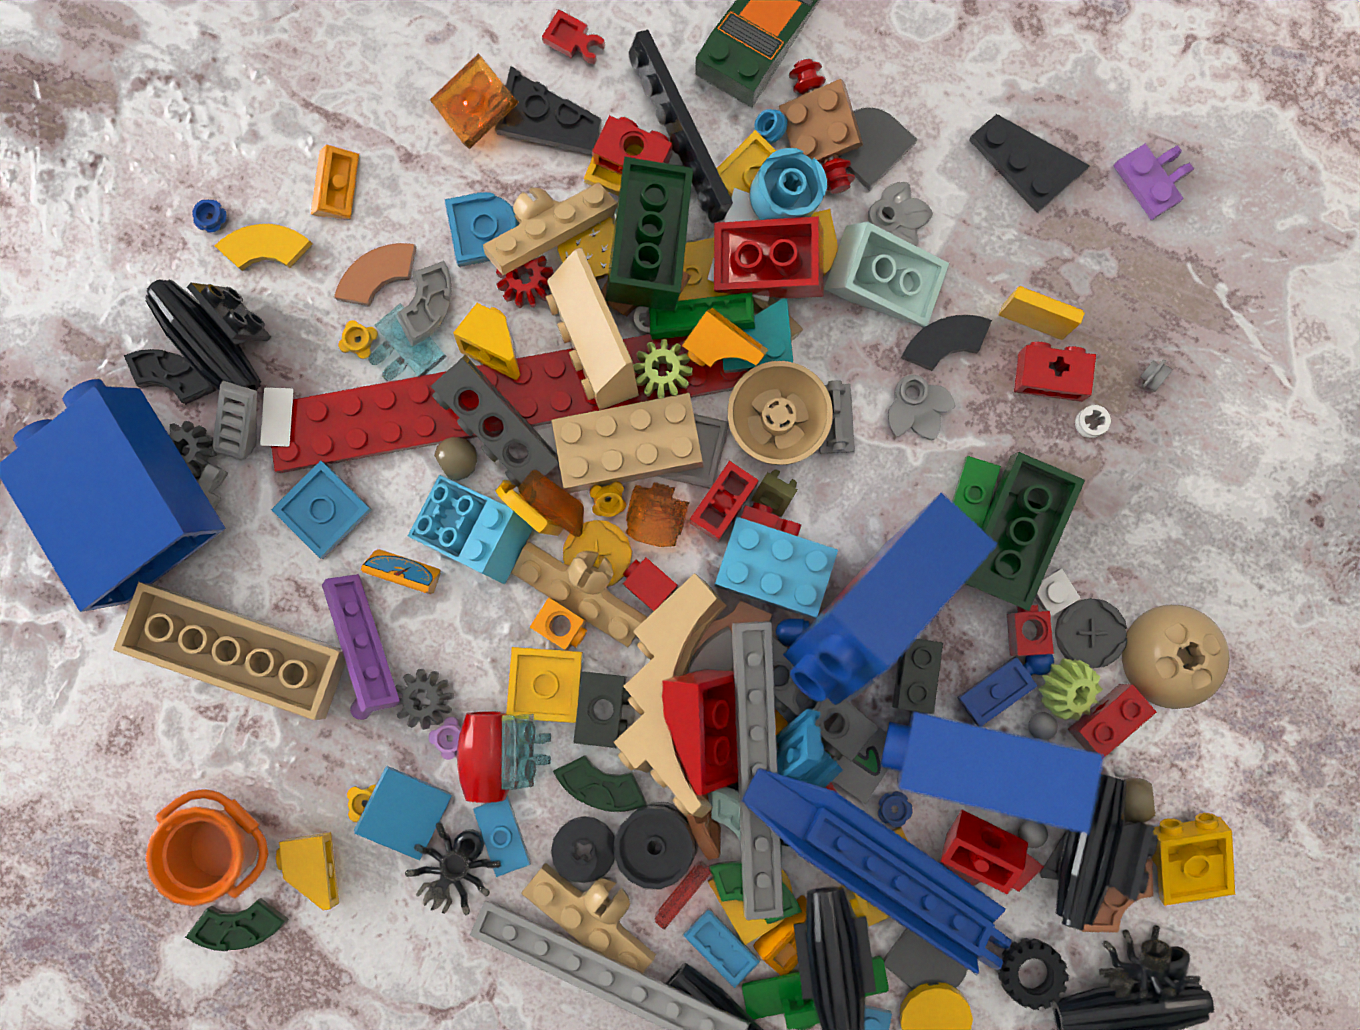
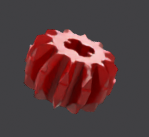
(515, 289)

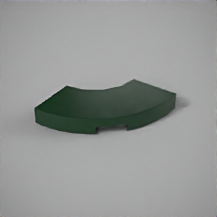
(599, 788)
(236, 930)

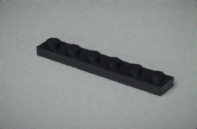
(683, 134)

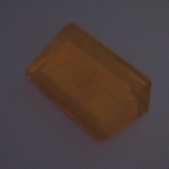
(553, 502)

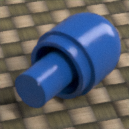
(790, 629)

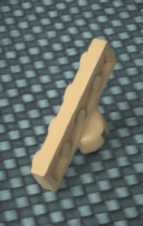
(547, 224)
(580, 590)
(589, 916)

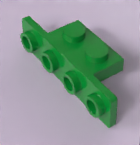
(784, 996)

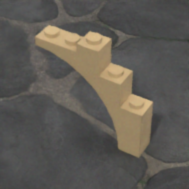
(669, 642)

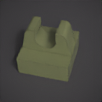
(775, 492)

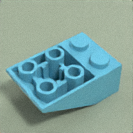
(471, 529)

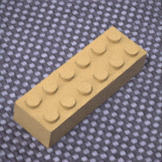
(231, 651)

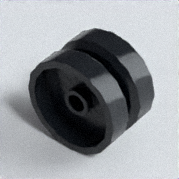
(637, 854)

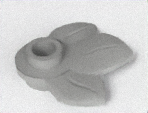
(903, 212)
(919, 413)

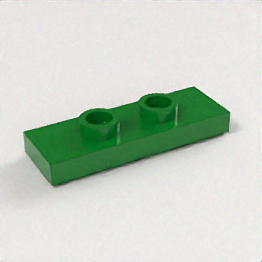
(688, 313)
(975, 488)

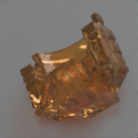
(655, 515)

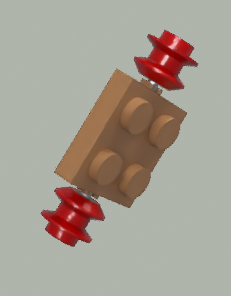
(822, 123)

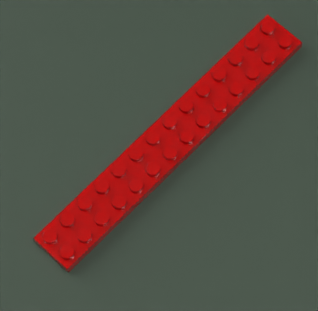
(407, 416)

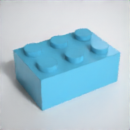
(776, 568)

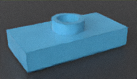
(502, 836)
(721, 948)

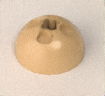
(784, 394)
(1158, 652)

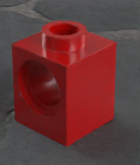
(648, 583)
(1041, 643)

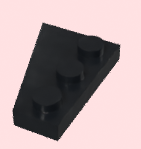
(547, 117)
(1027, 161)

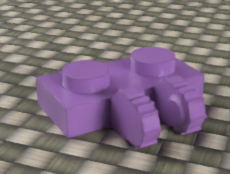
(1149, 181)

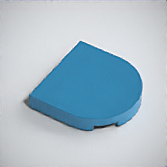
(475, 221)

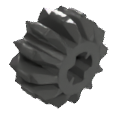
(196, 442)
(434, 694)

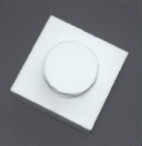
(1056, 592)

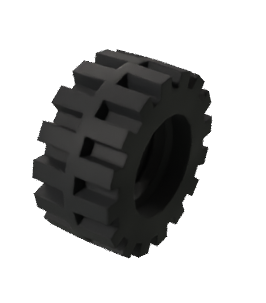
(1049, 989)

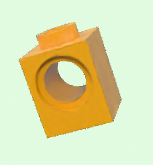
(544, 620)

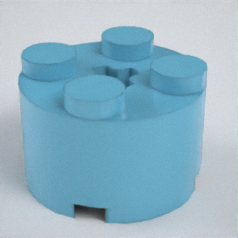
(788, 186)

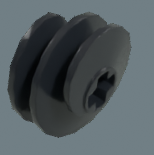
(583, 868)

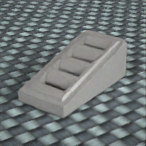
(230, 440)

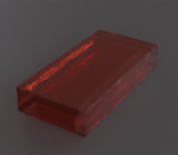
(682, 894)

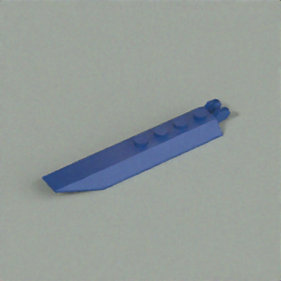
(880, 867)

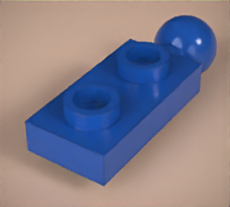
(1004, 687)

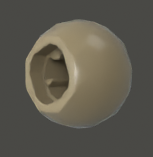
(456, 457)
(1139, 800)

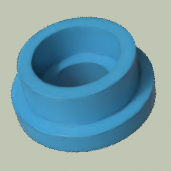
(771, 125)

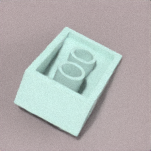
(886, 274)

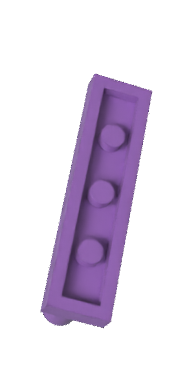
(360, 646)

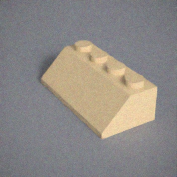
(591, 332)

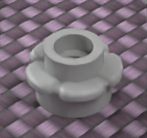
(1155, 374)

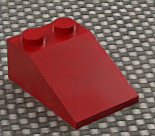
(770, 257)
(703, 726)

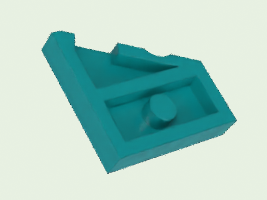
(771, 331)

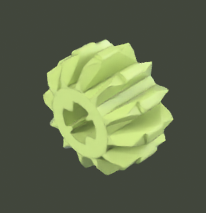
(674, 364)
(1070, 689)

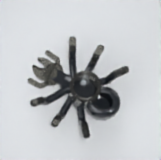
(453, 868)
(1156, 963)

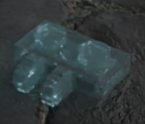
(419, 357)
(518, 751)

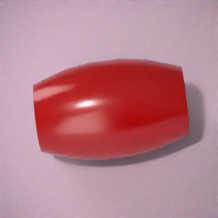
(481, 757)

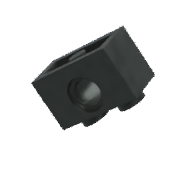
(918, 676)
(588, 727)

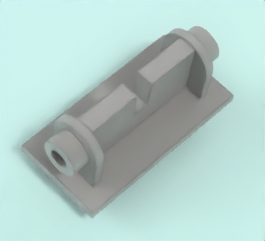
(841, 432)

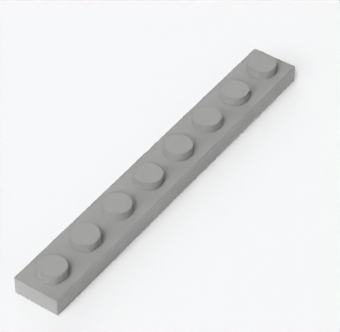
(756, 750)
(598, 973)

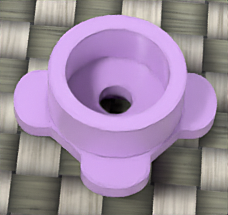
(439, 738)

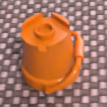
(204, 850)

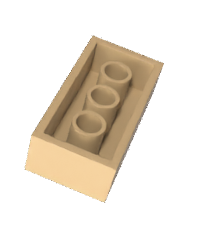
(627, 443)

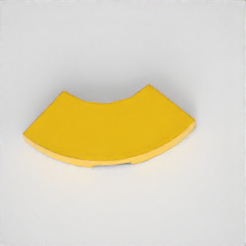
(263, 243)

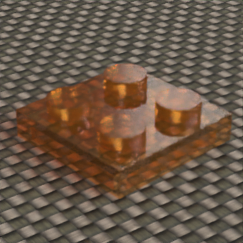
(474, 101)

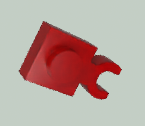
(569, 34)
(763, 515)

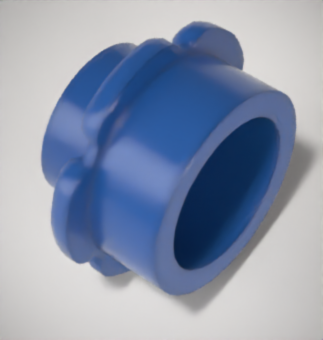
(201, 212)
(904, 811)

